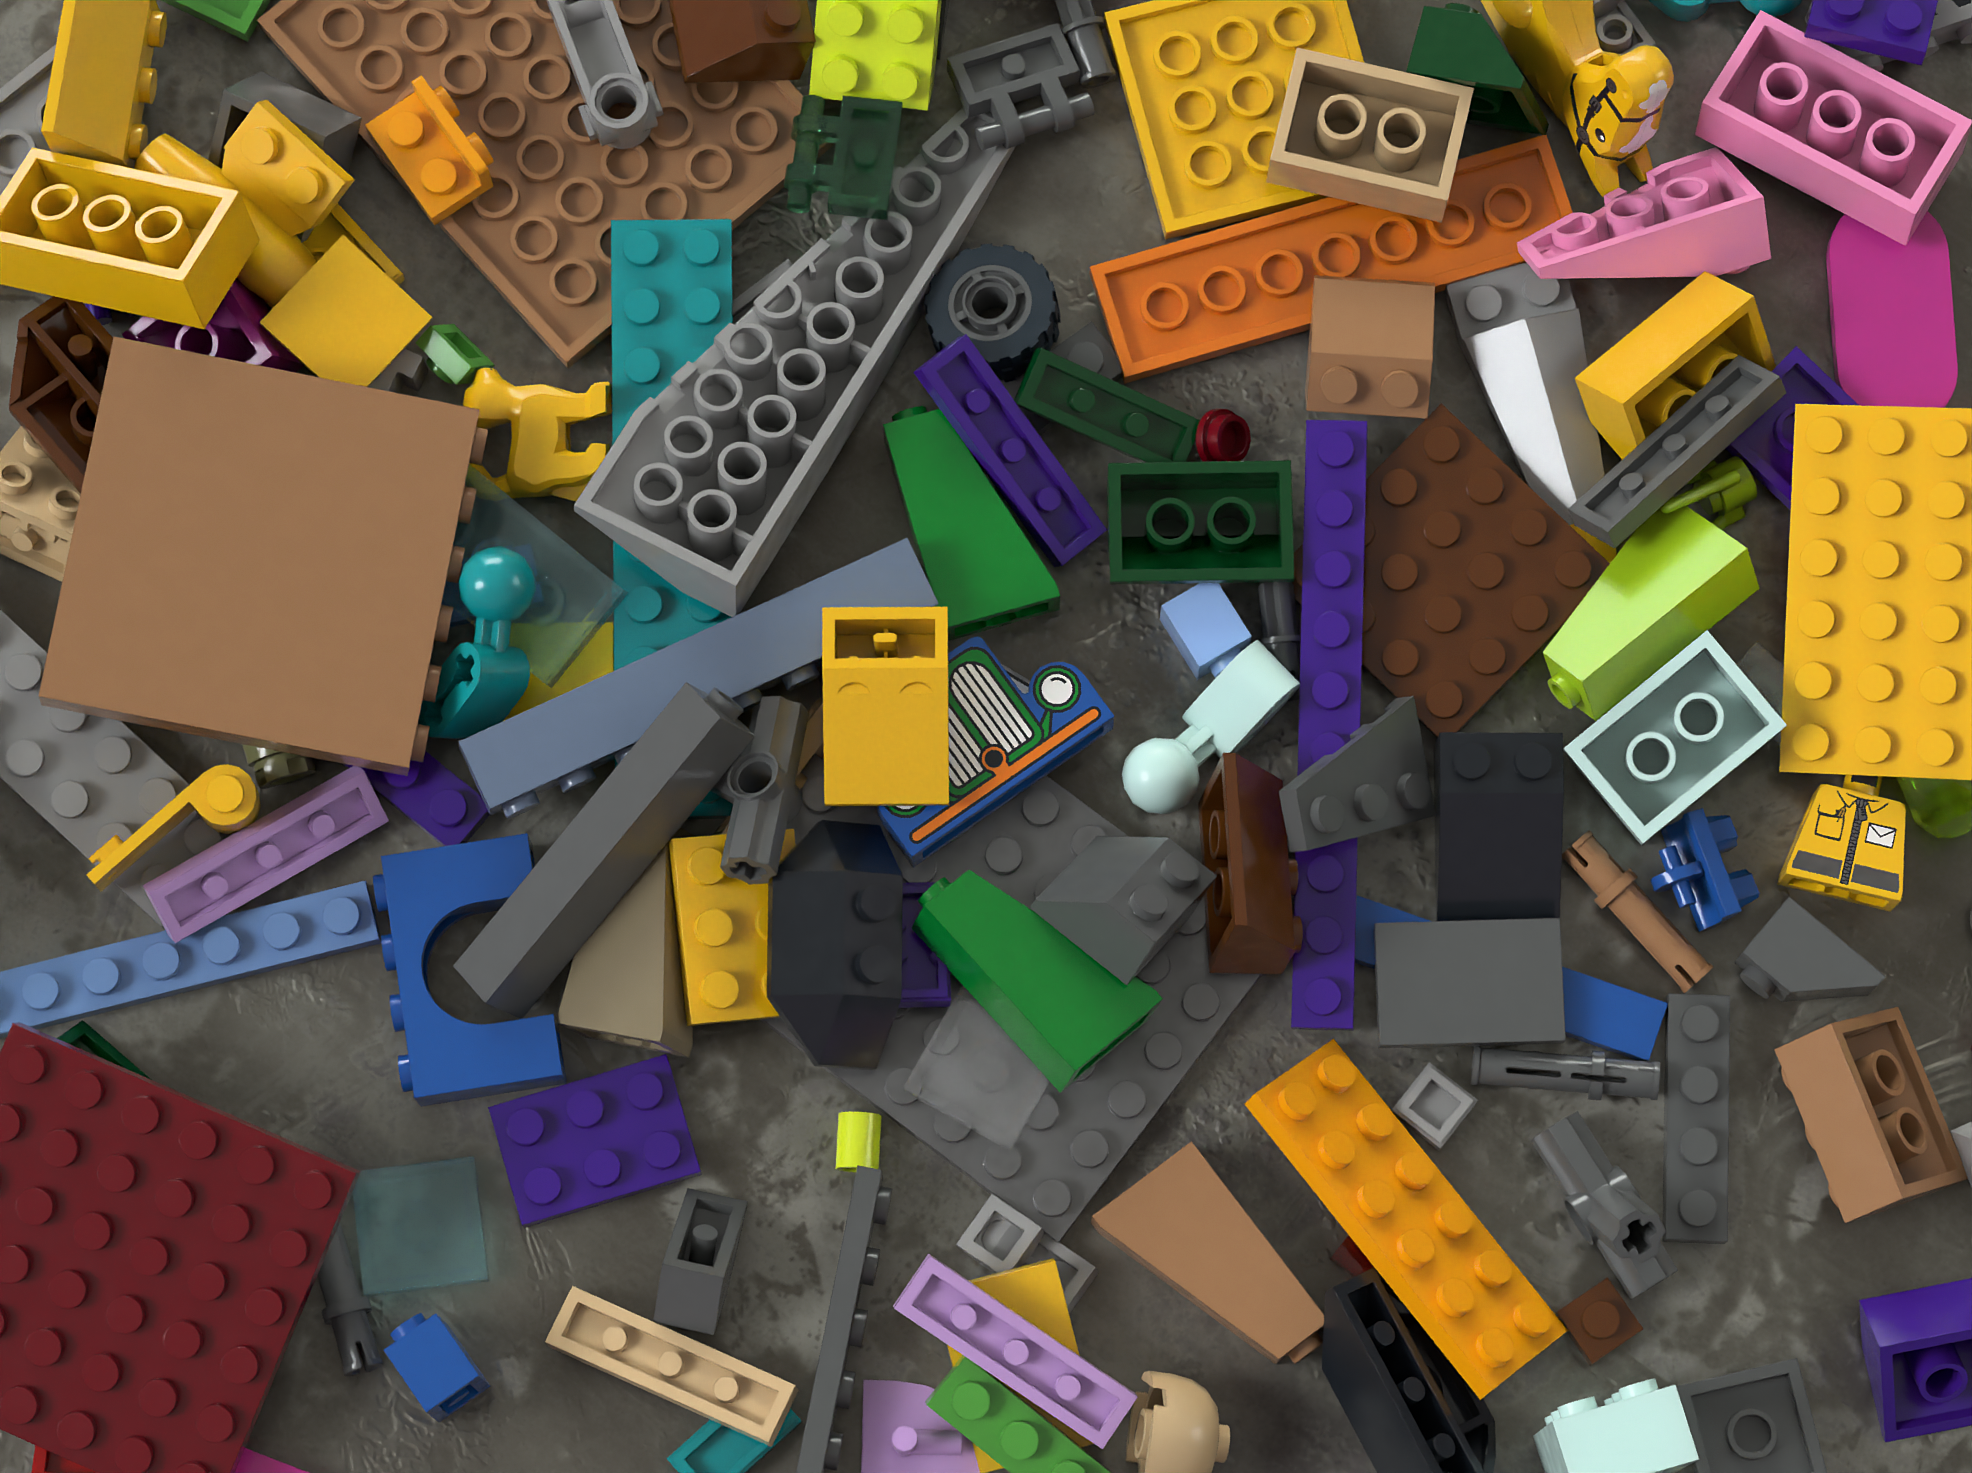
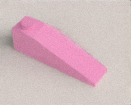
(1682, 222)

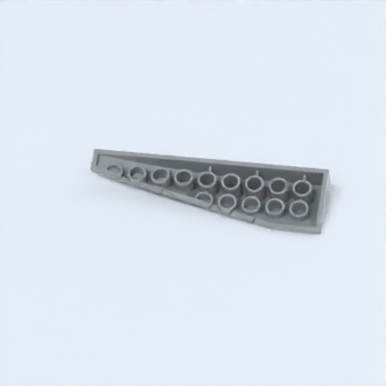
(748, 430)

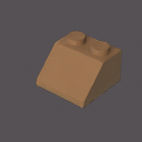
(1370, 347)

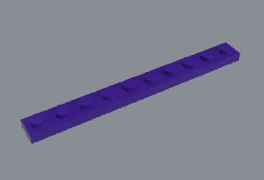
(1330, 710)

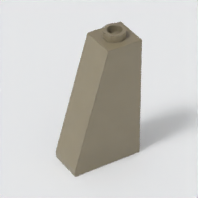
(629, 973)

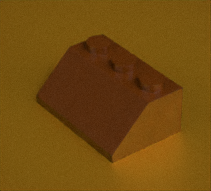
(742, 39)
(1247, 849)

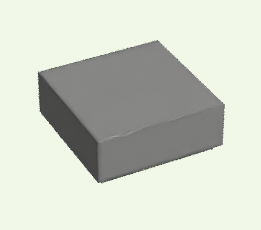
(1434, 1106)

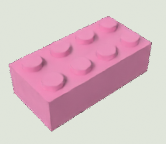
(1833, 127)

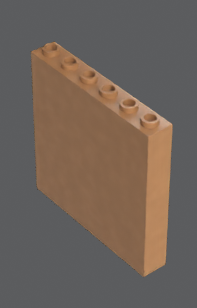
(262, 557)

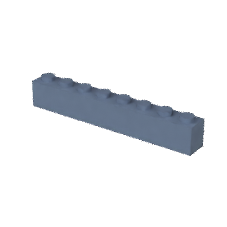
(739, 656)

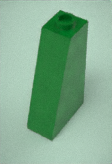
(963, 530)
(1031, 977)

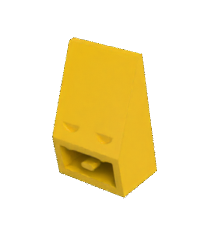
(885, 706)

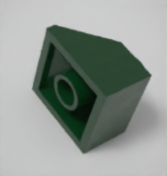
(1463, 50)

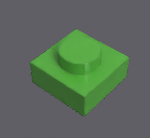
(452, 354)

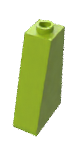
(1646, 608)

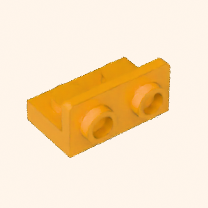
(432, 152)

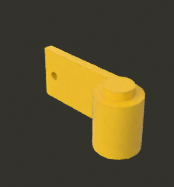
(220, 796)

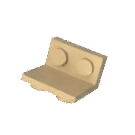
(35, 507)

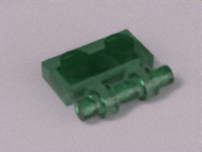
(863, 157)

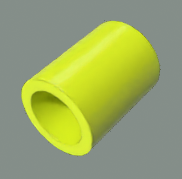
(858, 1140)

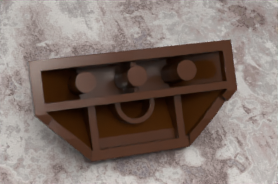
(60, 381)

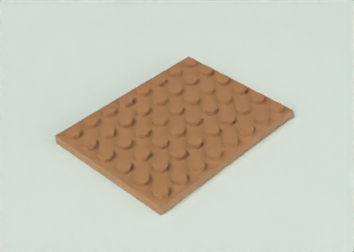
(554, 191)

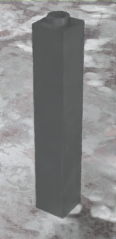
(604, 849)

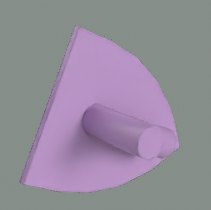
(907, 1435)

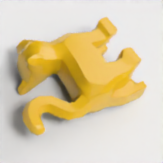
(540, 432)

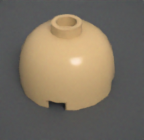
(1175, 1427)

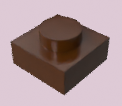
(1599, 1321)

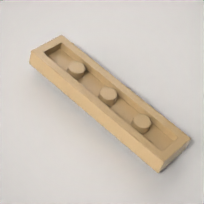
(672, 1366)

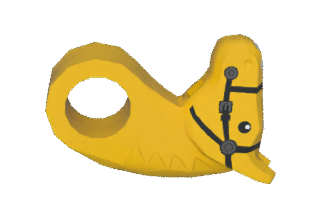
(1601, 96)

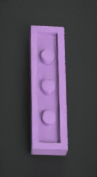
(265, 853)
(1015, 1351)

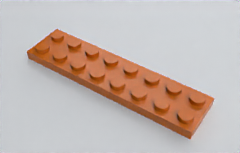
(1259, 274)

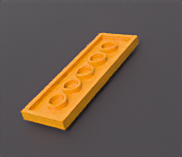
(1406, 1218)

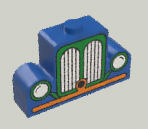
(998, 743)

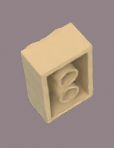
(1369, 135)

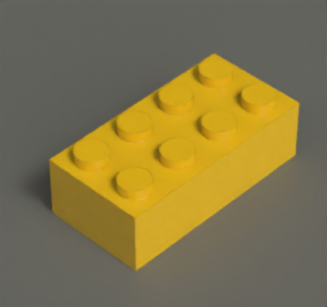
(122, 237)

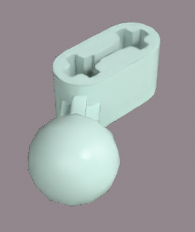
(1223, 719)

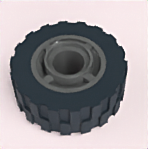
(989, 280)

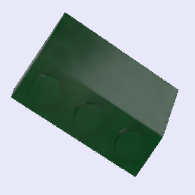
(1200, 522)

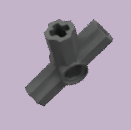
(763, 790)
(1605, 1205)

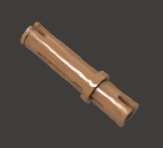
(1636, 911)

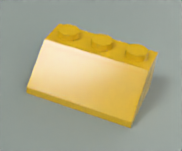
(103, 79)
(1671, 359)

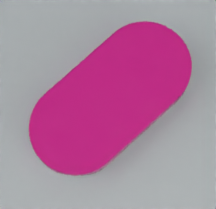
(1892, 315)

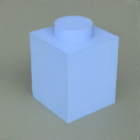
(1205, 628)

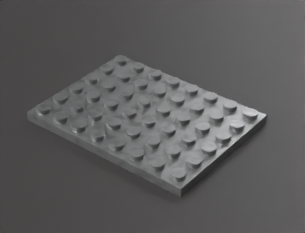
(1093, 1123)

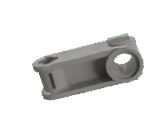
(605, 72)

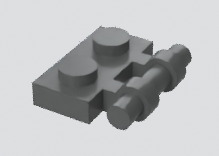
(1016, 71)

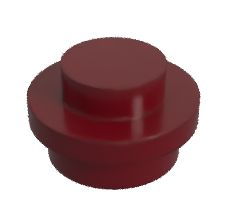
(1222, 436)

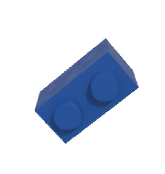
(435, 1365)

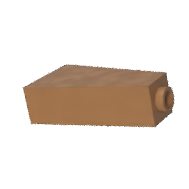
(1210, 1251)

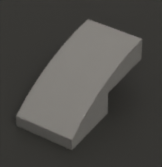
(1007, 1240)

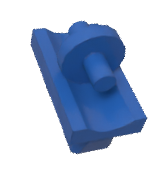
(1698, 872)

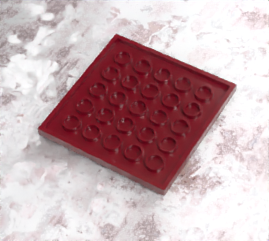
(146, 1262)

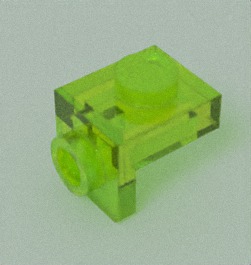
(1939, 805)

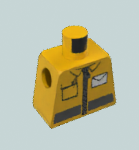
(1849, 845)

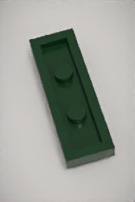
(1105, 410)

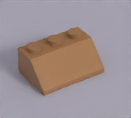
(1870, 1113)

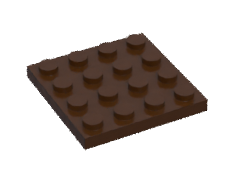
(1460, 573)

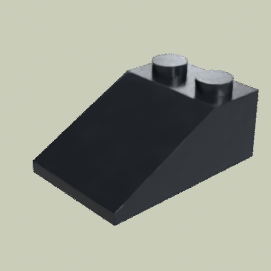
(1498, 825)

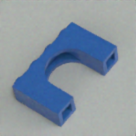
(424, 898)

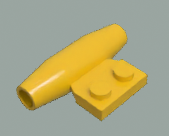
(284, 185)

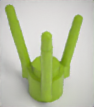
(1719, 489)

